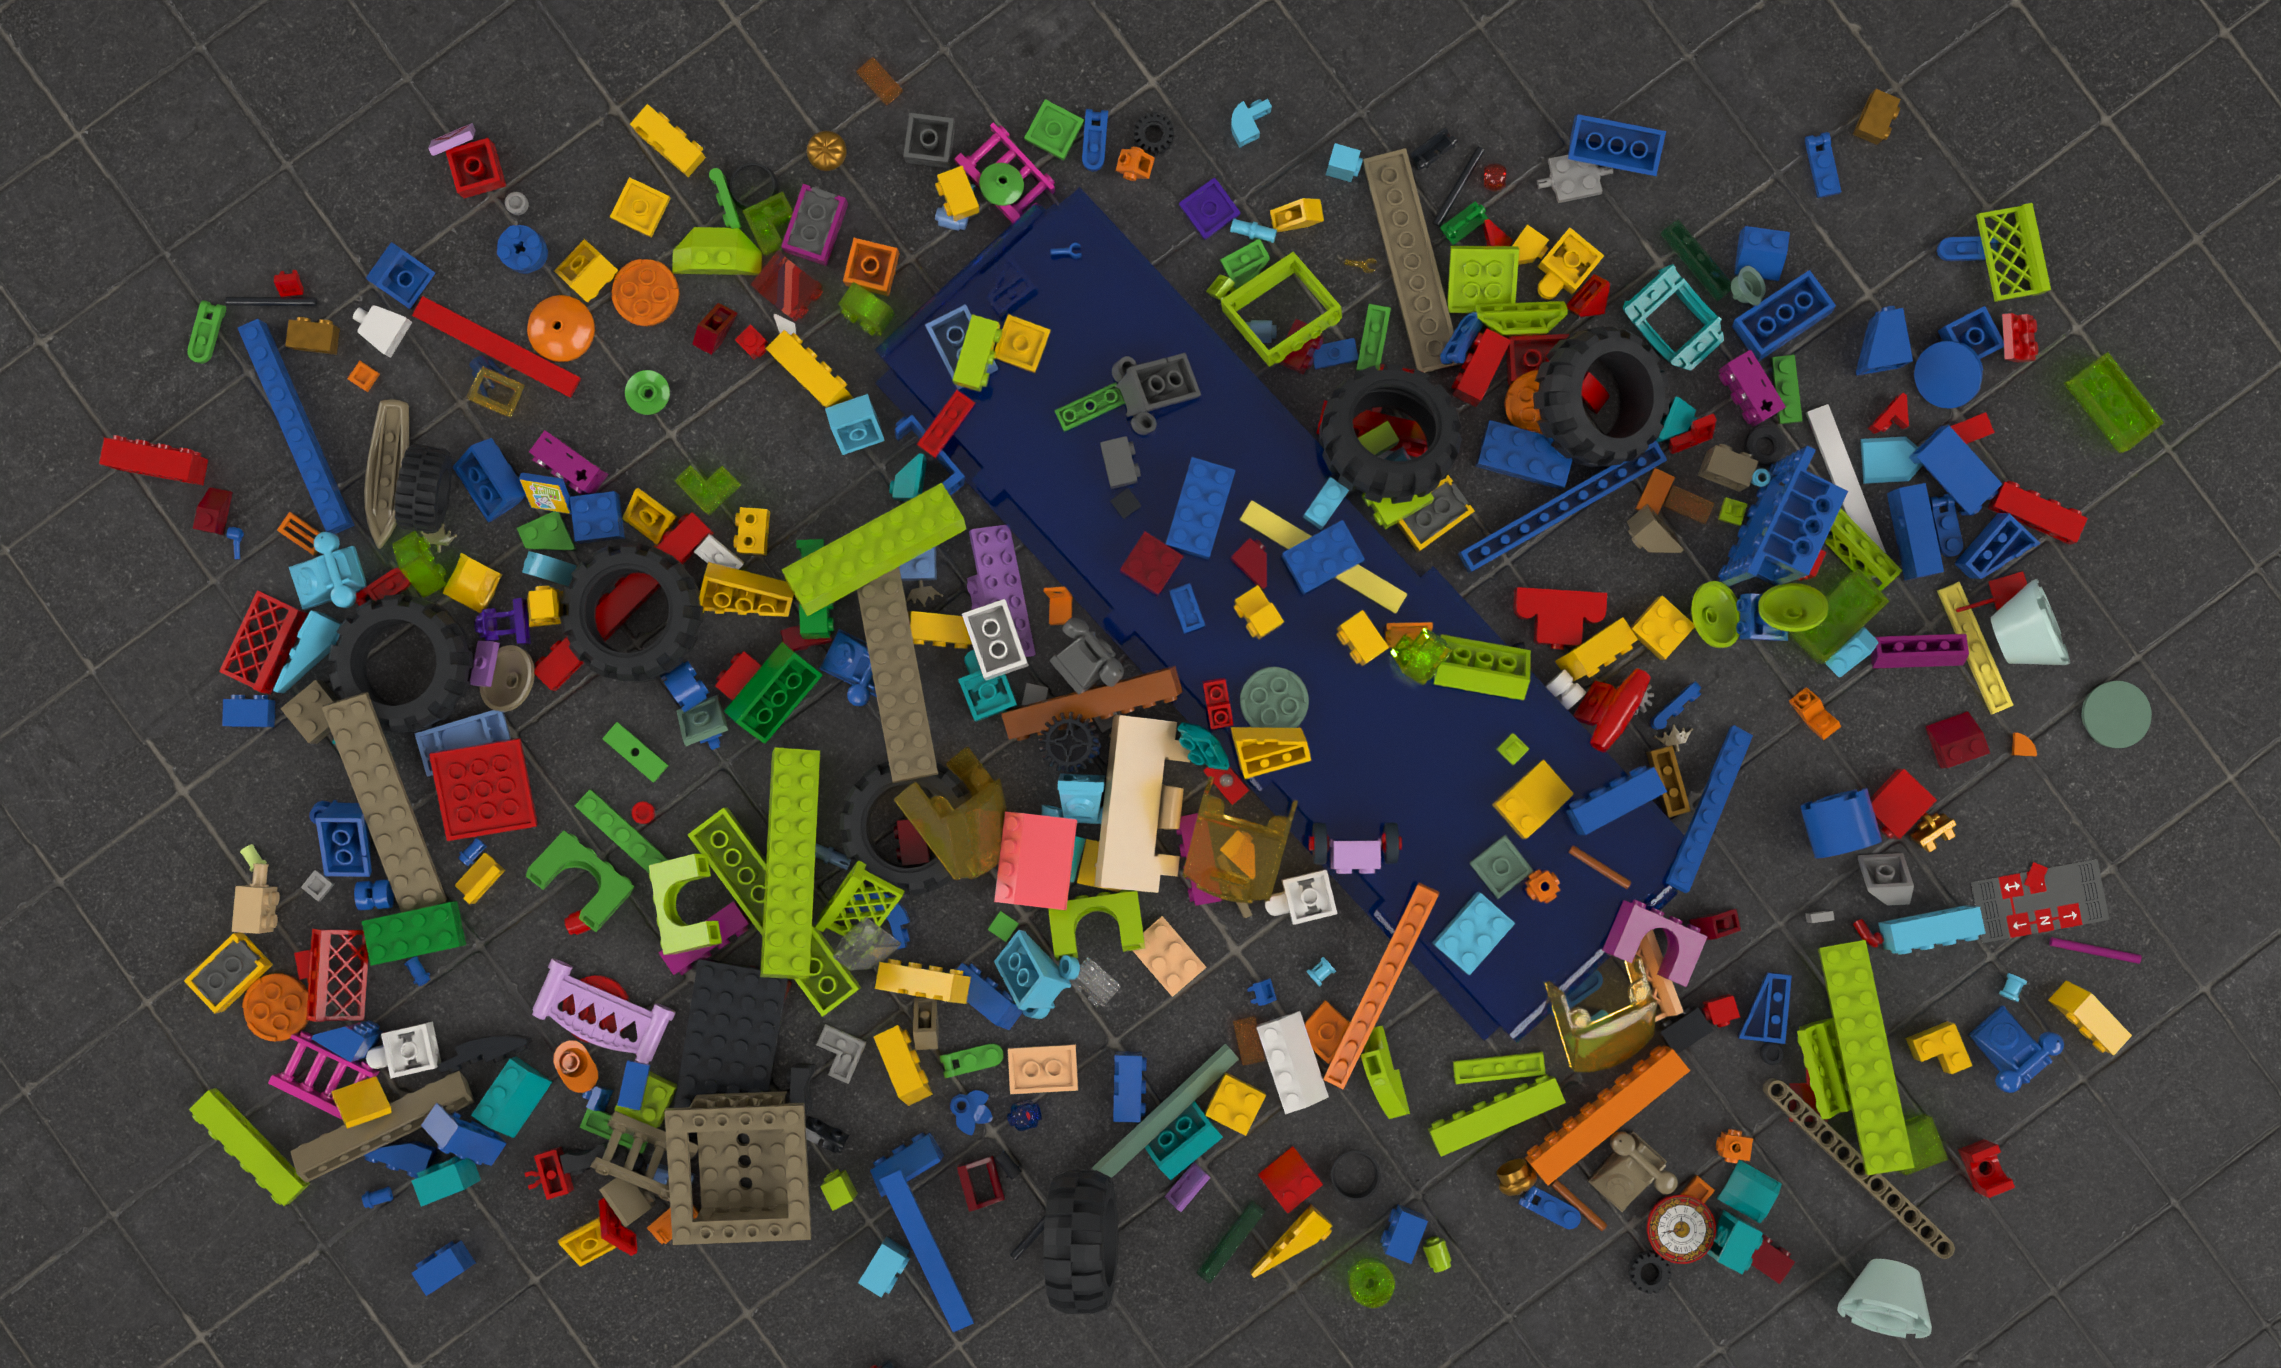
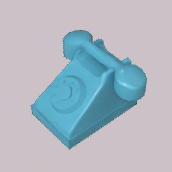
(330, 576)
(1079, 798)
(1033, 975)

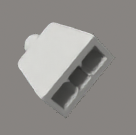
(382, 328)

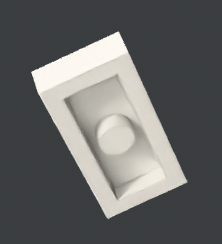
(715, 552)

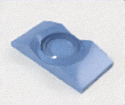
(470, 731)

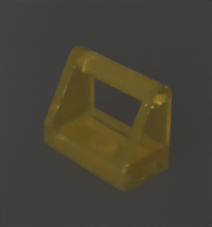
(489, 403)

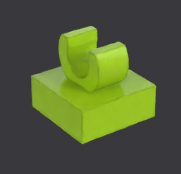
(1220, 287)
(1732, 511)
(1512, 749)

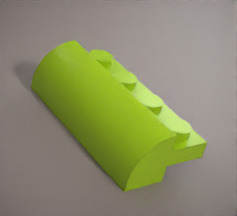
(1824, 1067)

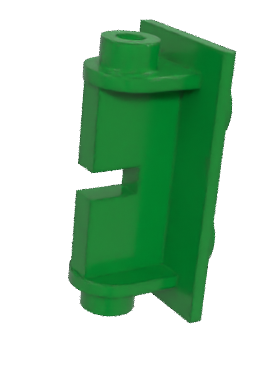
(1464, 223)

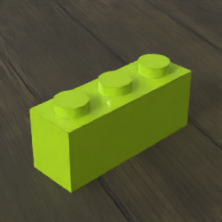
(977, 353)

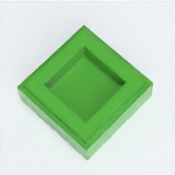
(1003, 926)

